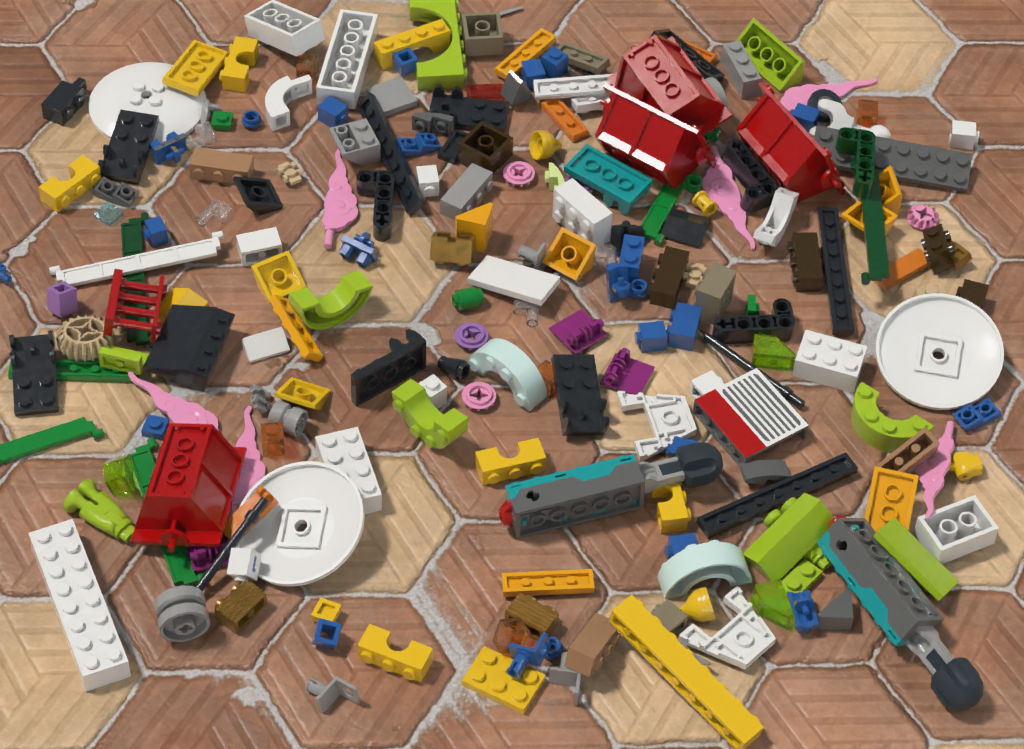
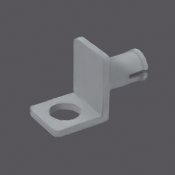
(535, 256)
(565, 676)
(329, 693)

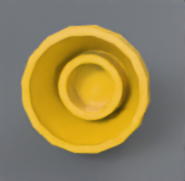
(543, 145)
(699, 606)

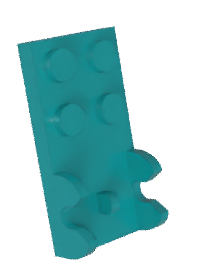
(608, 177)

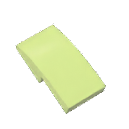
(553, 177)

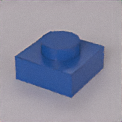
(155, 427)

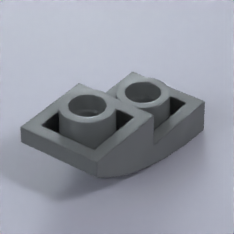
(427, 122)
(114, 193)
(761, 470)

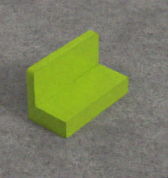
(122, 359)

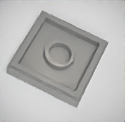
(393, 95)

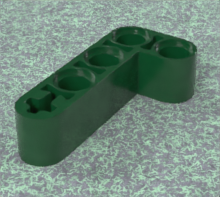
(861, 145)

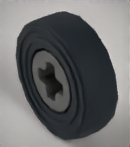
(822, 94)

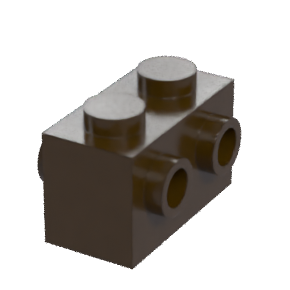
(938, 249)

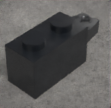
(64, 101)

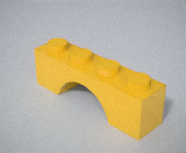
(431, 35)

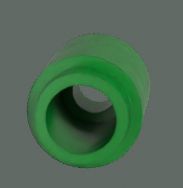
(467, 298)

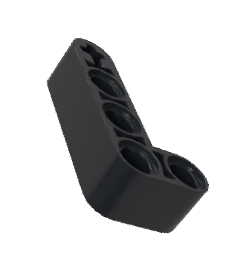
(758, 183)
(381, 186)
(742, 328)

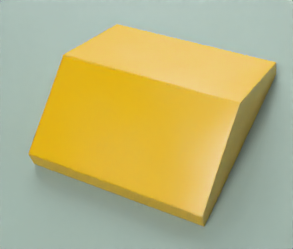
(278, 276)
(179, 296)
(303, 393)

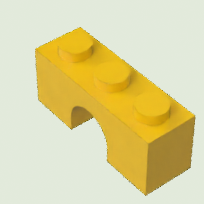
(236, 66)
(83, 176)
(495, 468)
(673, 514)
(410, 663)

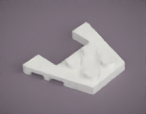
(667, 418)
(740, 640)

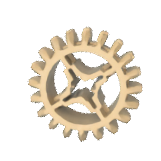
(83, 338)

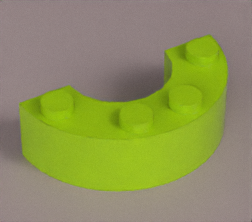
(334, 307)
(424, 419)
(878, 429)

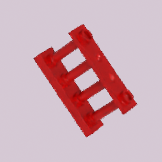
(116, 297)

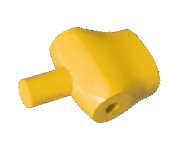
(965, 465)

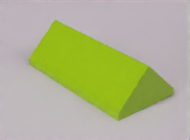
(771, 56)
(789, 537)

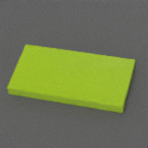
(915, 559)

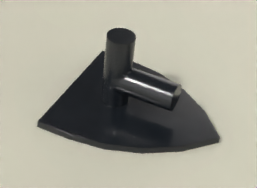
(618, 232)

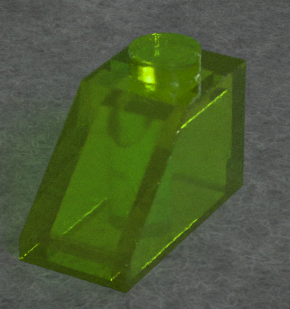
(772, 353)
(119, 475)
(773, 604)

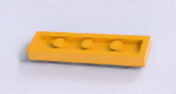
(528, 50)
(296, 328)
(548, 582)

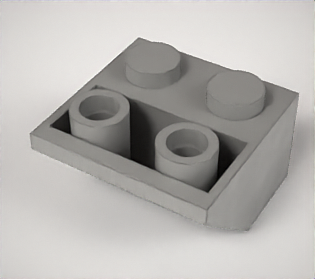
(357, 142)

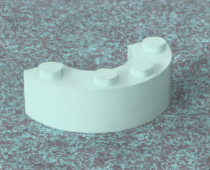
(514, 368)
(700, 563)

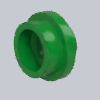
(692, 183)

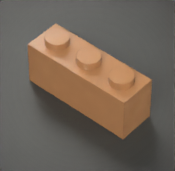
(220, 165)
(911, 453)
(592, 645)

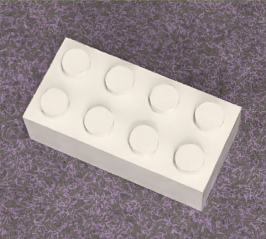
(284, 27)
(347, 452)

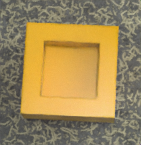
(326, 610)

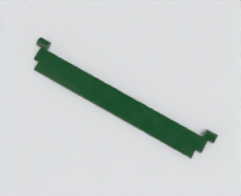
(874, 234)
(131, 245)

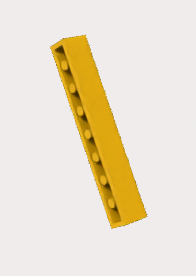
(686, 673)

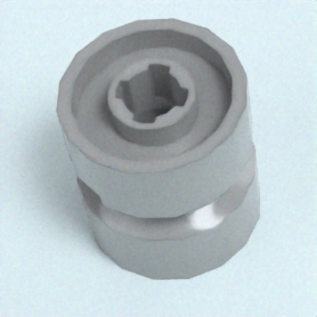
(293, 418)

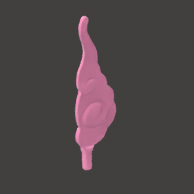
(802, 94)
(723, 190)
(339, 203)
(175, 407)
(253, 468)
(933, 470)

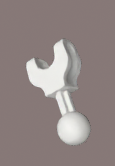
(841, 119)

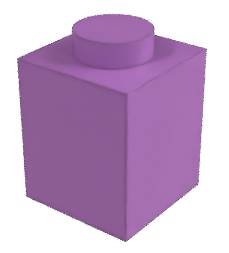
(62, 299)

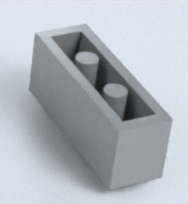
(740, 69)
(466, 191)

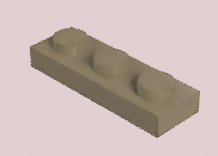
(584, 59)

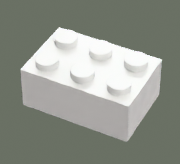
(581, 213)
(829, 361)
(956, 530)

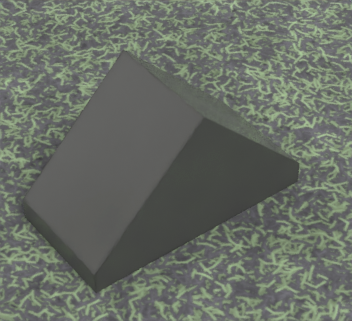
(515, 90)
(837, 614)

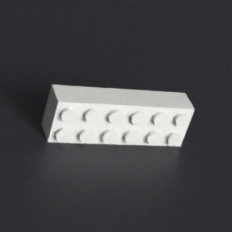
(347, 57)

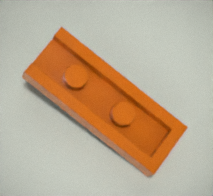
(237, 517)

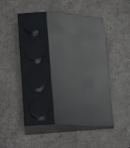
(190, 344)

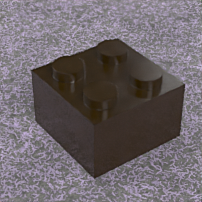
(485, 147)

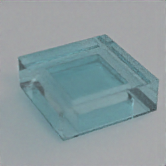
(108, 213)

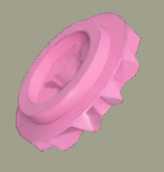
(520, 168)
(929, 220)
(487, 394)

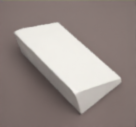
(265, 345)

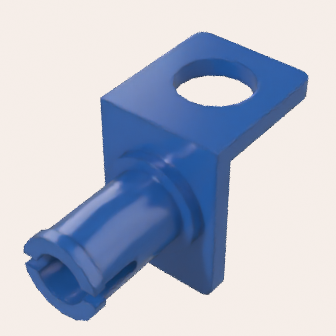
(523, 655)

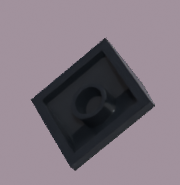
(258, 194)
(685, 228)

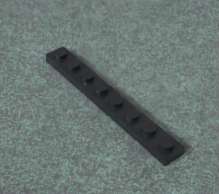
(392, 155)
(835, 271)
(776, 495)

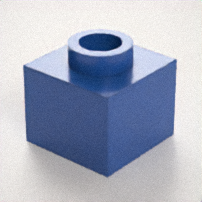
(405, 61)
(155, 232)
(329, 627)

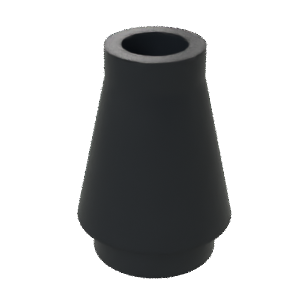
(455, 367)

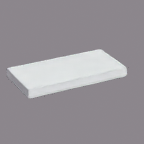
(514, 280)

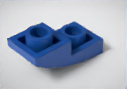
(420, 145)
(975, 416)

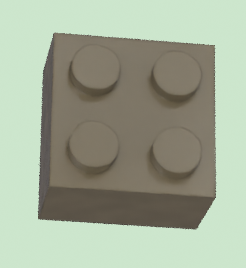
(482, 33)
(715, 292)

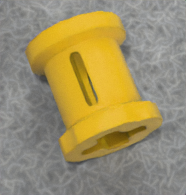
(705, 203)

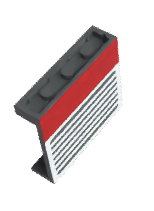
(748, 416)

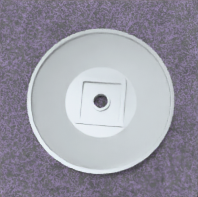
(125, 91)
(944, 325)
(311, 496)

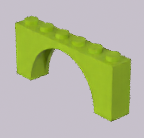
(447, 67)

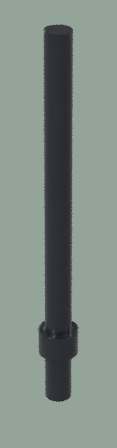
(786, 392)
(251, 517)

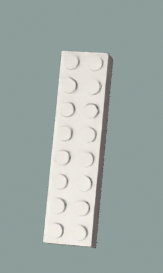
(79, 605)

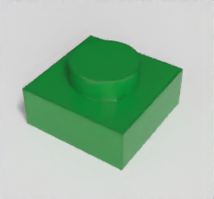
(222, 121)
(752, 307)

